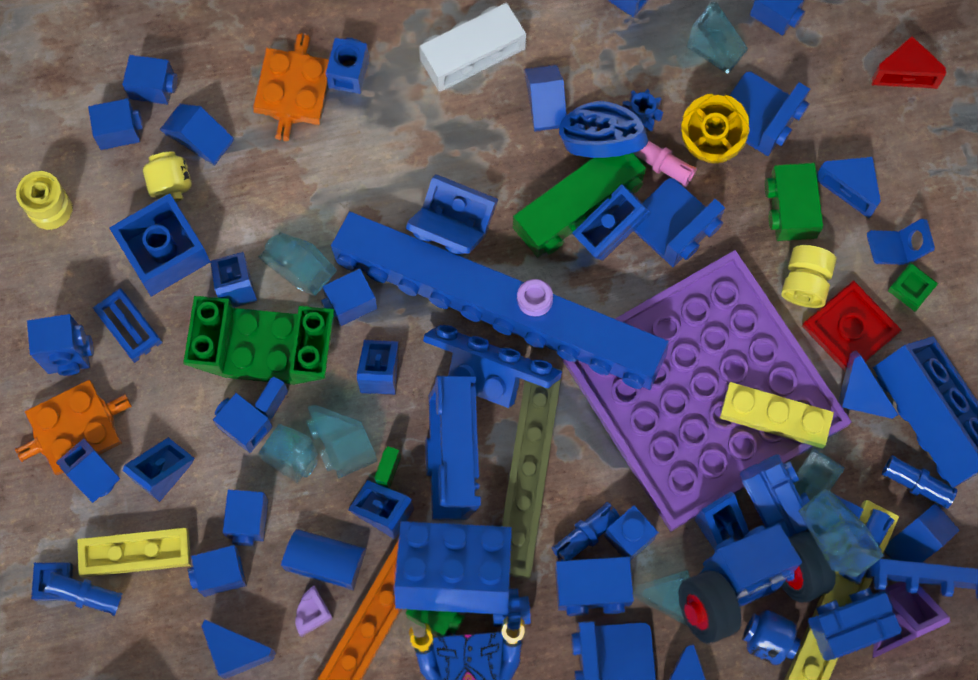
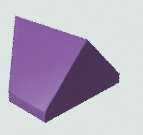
(915, 614)

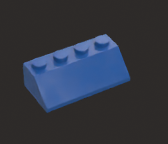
(935, 405)

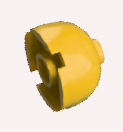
(706, 132)

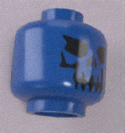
(771, 637)

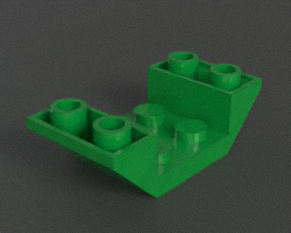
(258, 342)

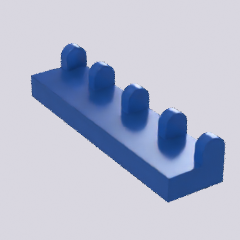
(922, 573)

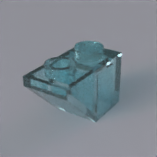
(298, 262)
(344, 441)
(290, 453)
(840, 534)

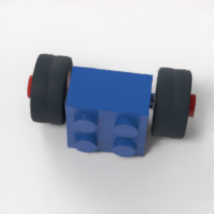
(748, 572)

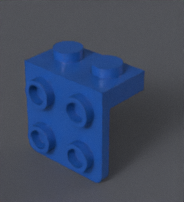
(769, 110)
(453, 216)
(678, 222)
(614, 652)

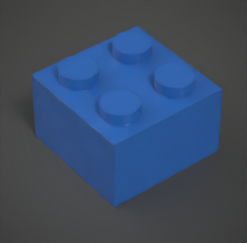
(160, 244)

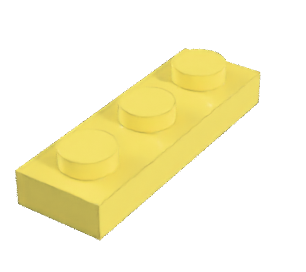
(776, 415)
(133, 552)

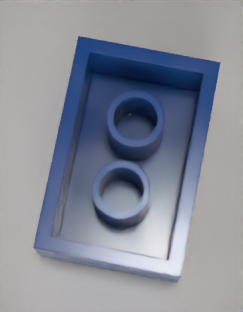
(453, 568)

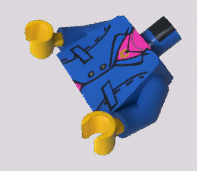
(469, 656)

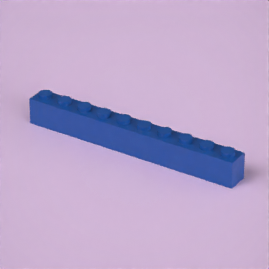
(492, 297)

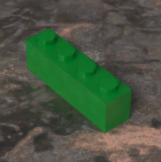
(571, 201)

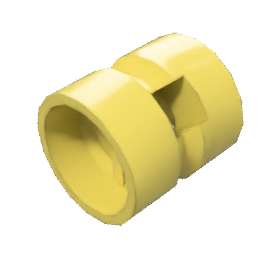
(44, 200)
(809, 276)

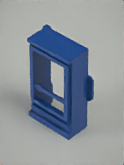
(453, 448)

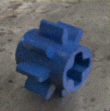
(645, 101)
(517, 608)

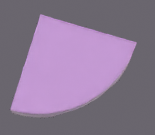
(311, 612)

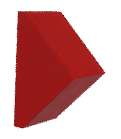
(910, 67)

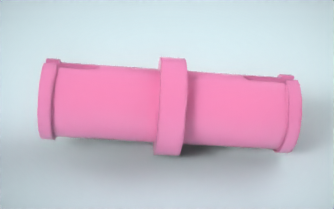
(665, 162)

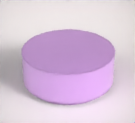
(535, 297)

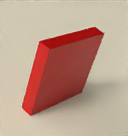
(851, 324)

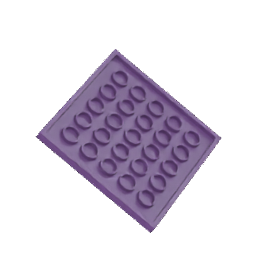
(672, 435)

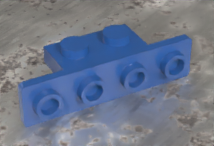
(495, 368)

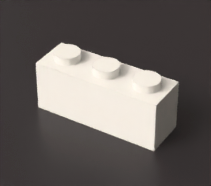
(472, 46)

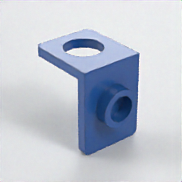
(896, 246)

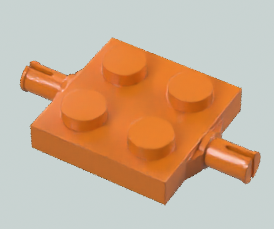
(292, 87)
(70, 418)

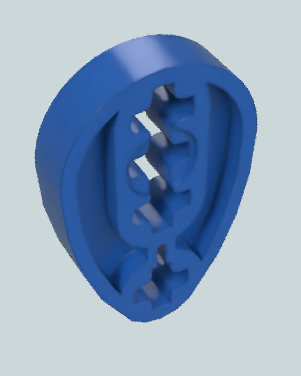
(618, 131)

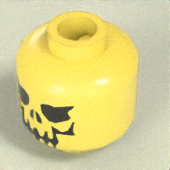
(167, 174)

